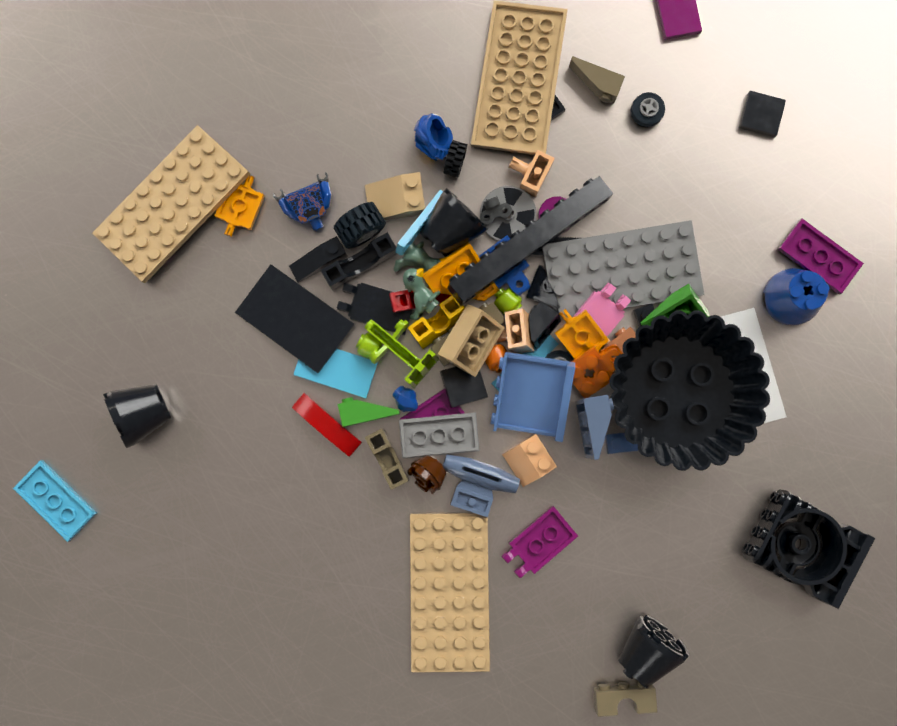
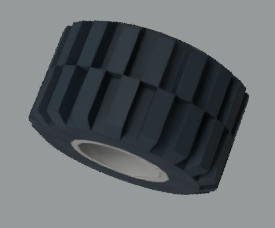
(359, 225)

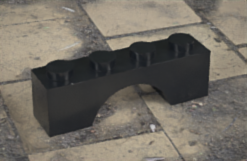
(349, 268)

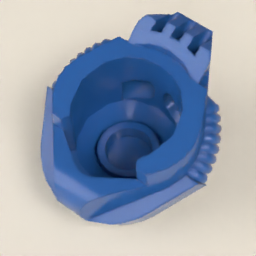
(433, 136)

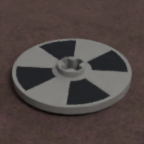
(522, 208)

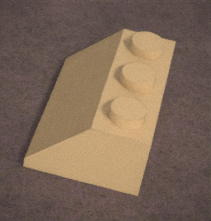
(471, 340)

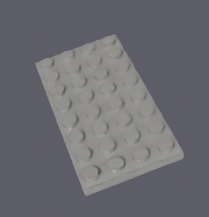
(638, 262)

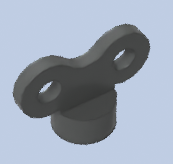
(494, 209)

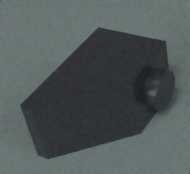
(542, 323)

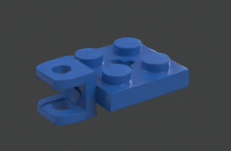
(514, 276)

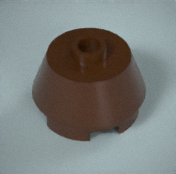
(427, 473)

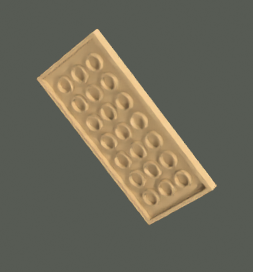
(519, 77)
(171, 204)
(449, 592)

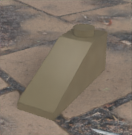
(599, 80)

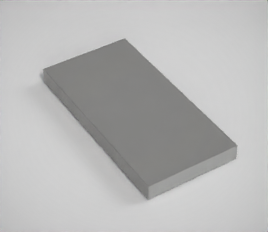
(439, 435)

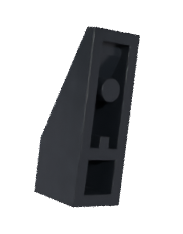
(318, 259)

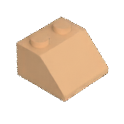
(529, 460)

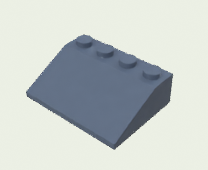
(594, 419)

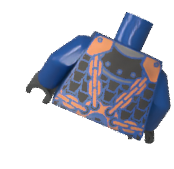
(307, 203)

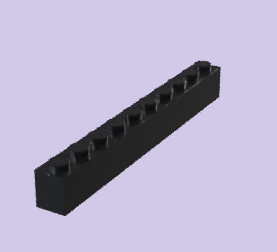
(529, 241)

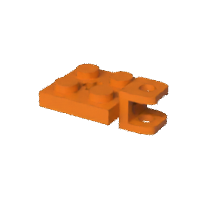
(601, 363)

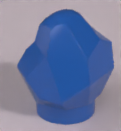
(405, 399)

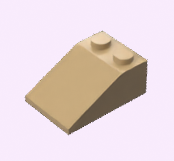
(397, 196)

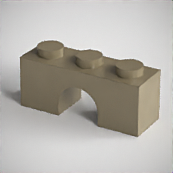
(387, 458)
(608, 697)

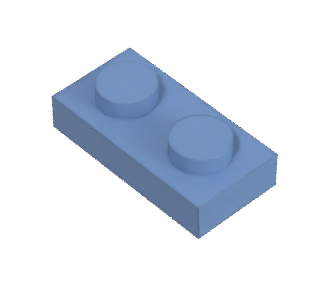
(617, 443)

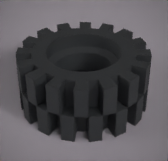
(455, 158)

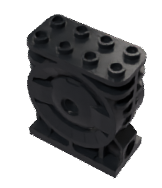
(838, 559)

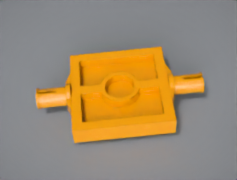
(241, 207)
(580, 333)

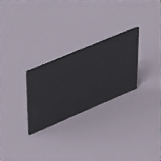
(294, 318)

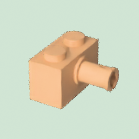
(533, 172)
(517, 332)

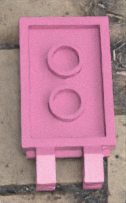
(603, 310)

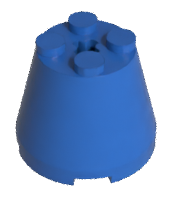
(795, 296)

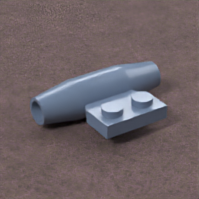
(477, 483)

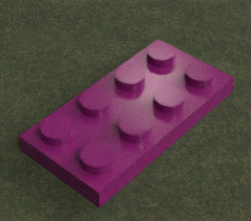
(820, 255)

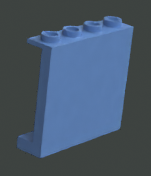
(533, 394)

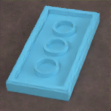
(342, 372)
(55, 500)

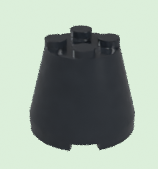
(451, 224)
(136, 412)
(651, 652)

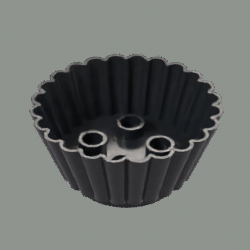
(689, 390)

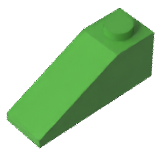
(357, 412)

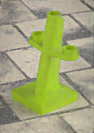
(419, 367)

